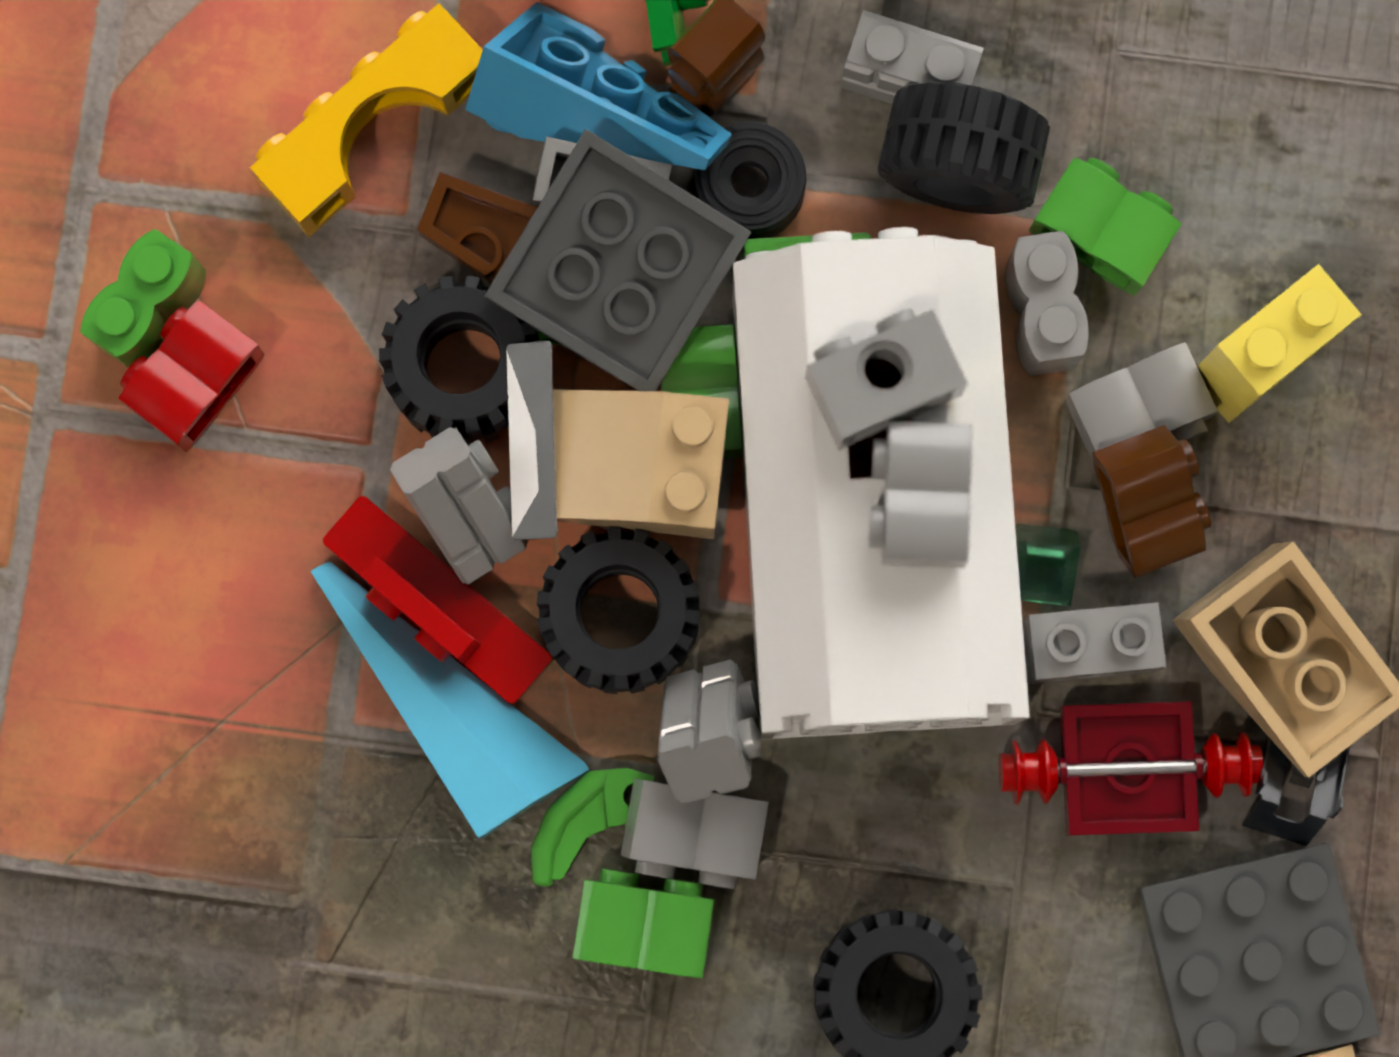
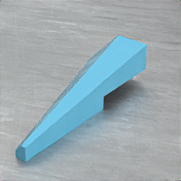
(476, 740)

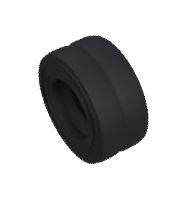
(777, 158)

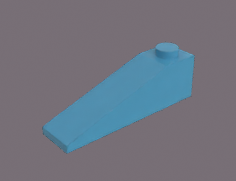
(556, 81)

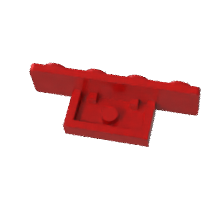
(425, 589)

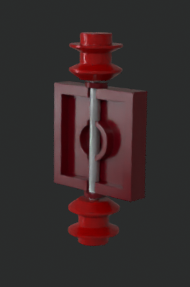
(1129, 768)

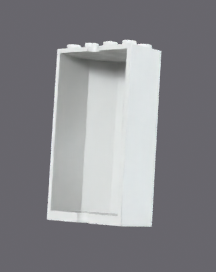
(833, 628)

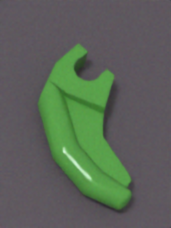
(580, 812)

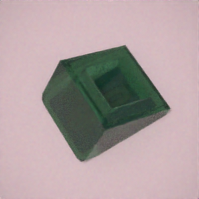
(1047, 563)

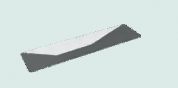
(531, 440)

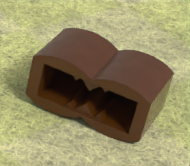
(715, 55)
(1152, 500)

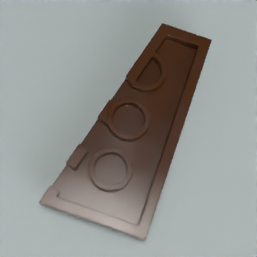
(473, 224)

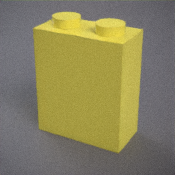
(1276, 342)

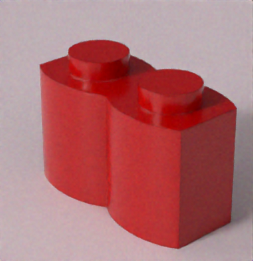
(190, 374)

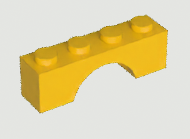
(425, 67)

